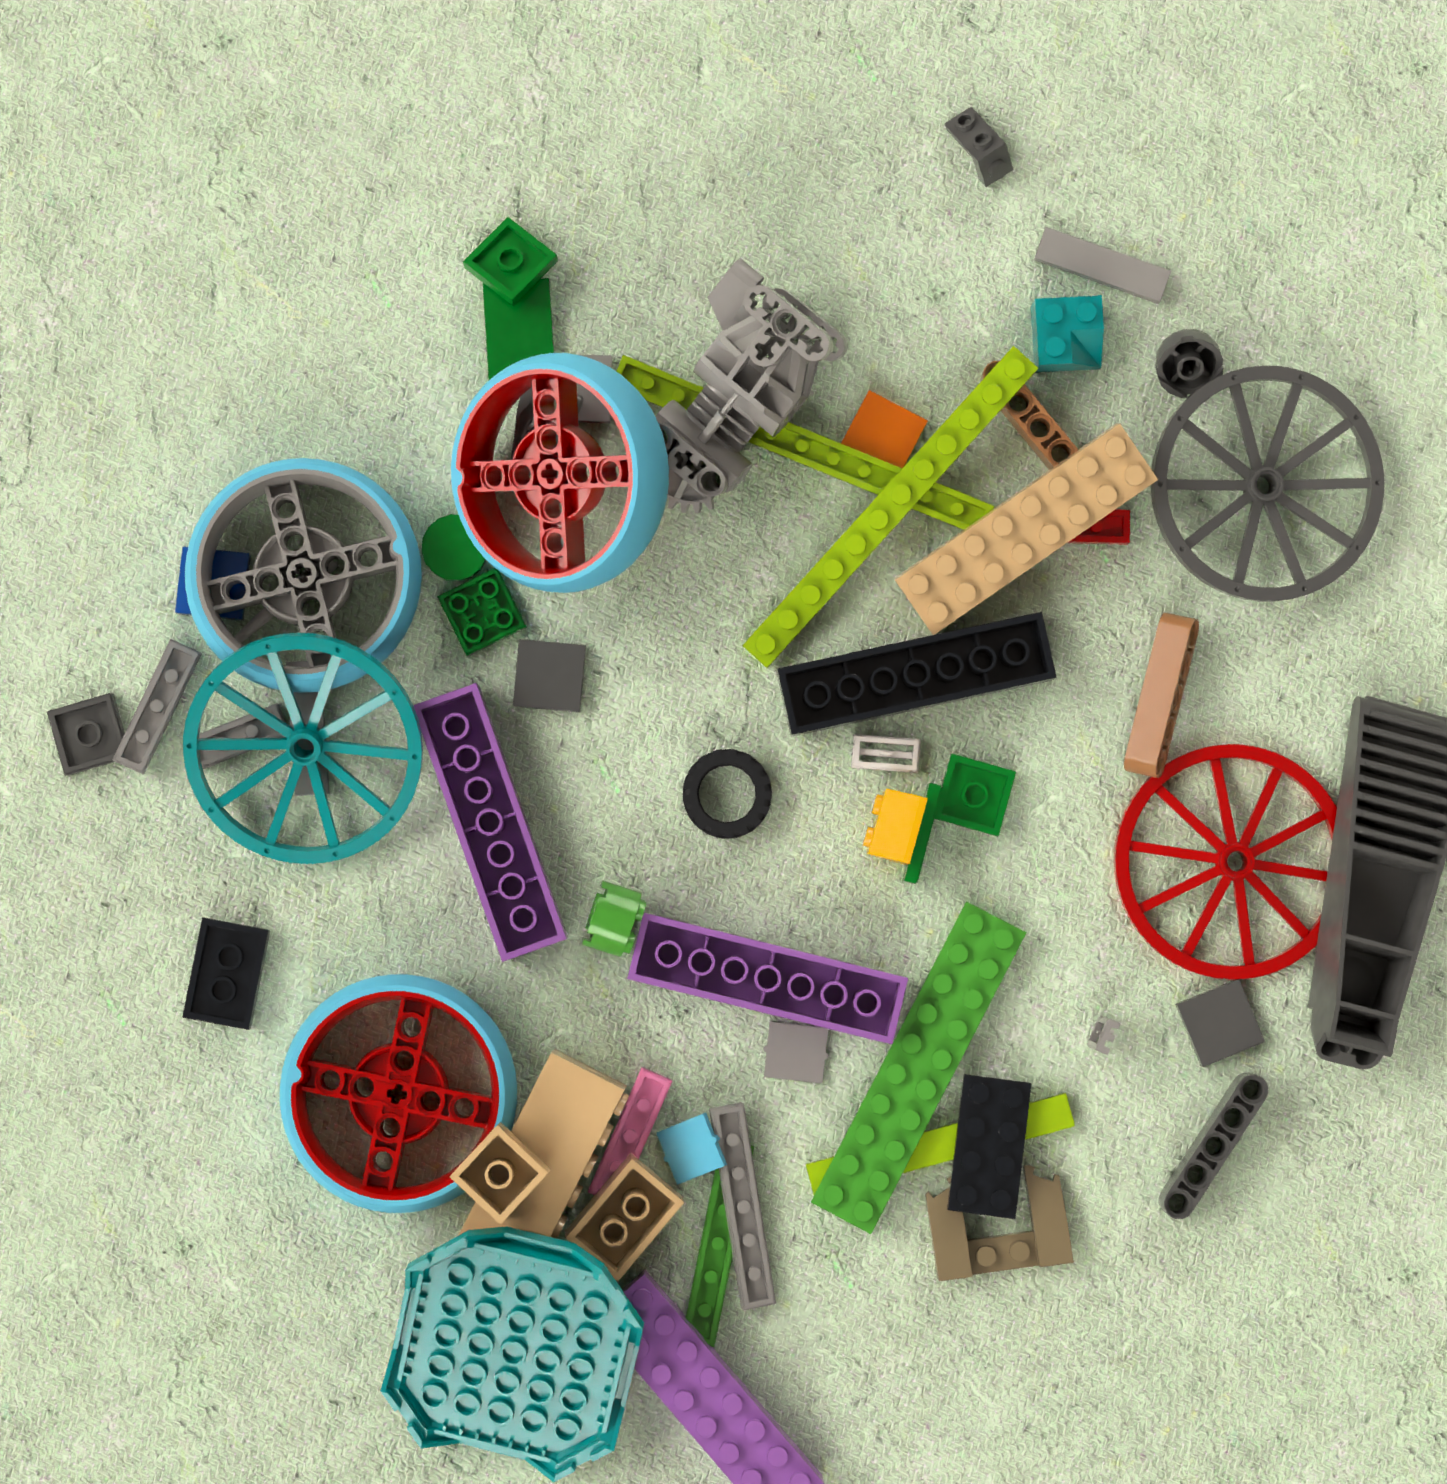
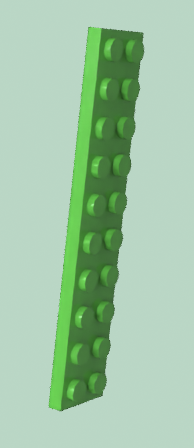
(918, 1067)

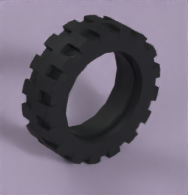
(736, 759)

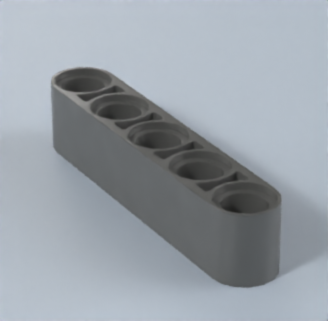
(1228, 1136)

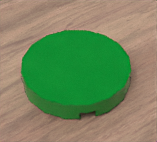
(450, 550)

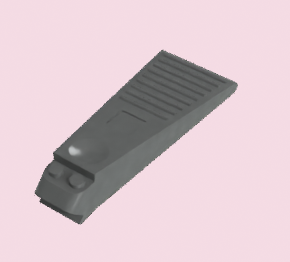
(1379, 878)

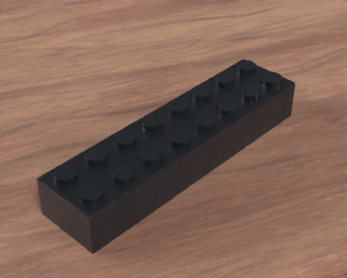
(916, 674)

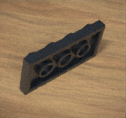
(989, 1146)

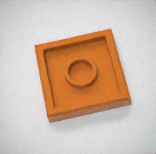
(884, 430)

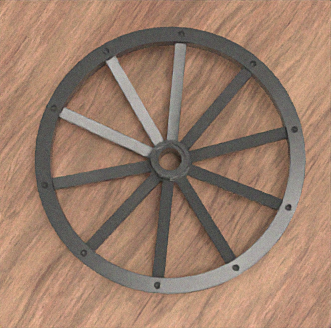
(1373, 483)

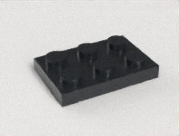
(226, 973)

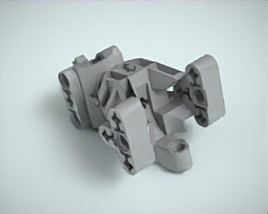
(743, 385)

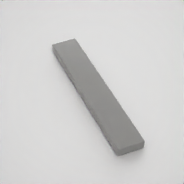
(743, 1207)

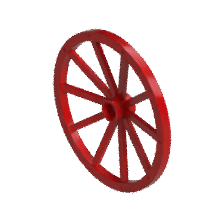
(1124, 844)

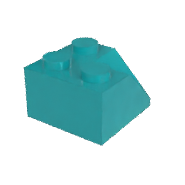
(1067, 333)

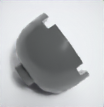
(1187, 361)

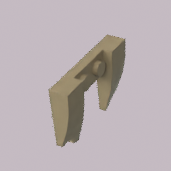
(1042, 1246)

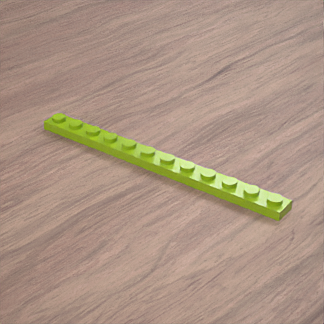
(813, 450)
(890, 506)

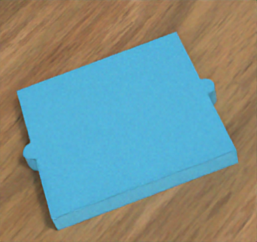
(691, 1148)

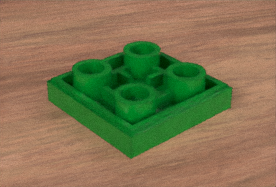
(481, 612)

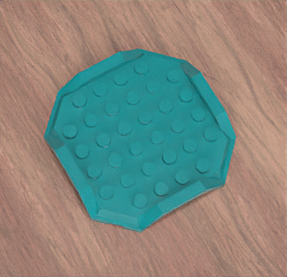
(514, 1349)

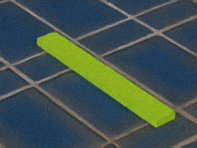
(938, 1143)

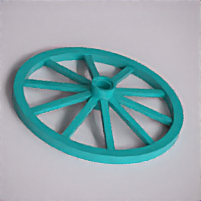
(268, 846)

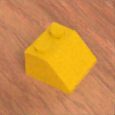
(895, 826)

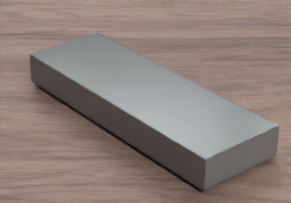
(243, 727)

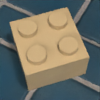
(500, 1173)

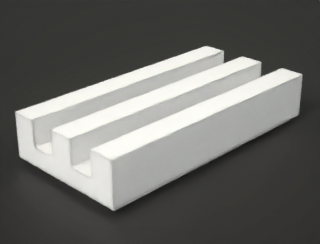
(856, 751)

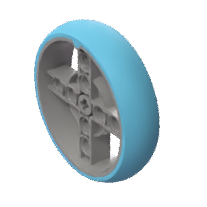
(280, 483)

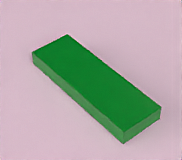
(913, 870)

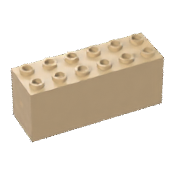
(562, 1127)

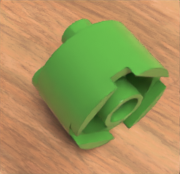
(613, 919)

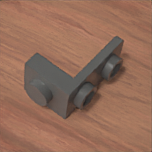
(982, 144)

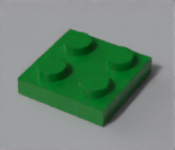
(510, 261)
(974, 795)

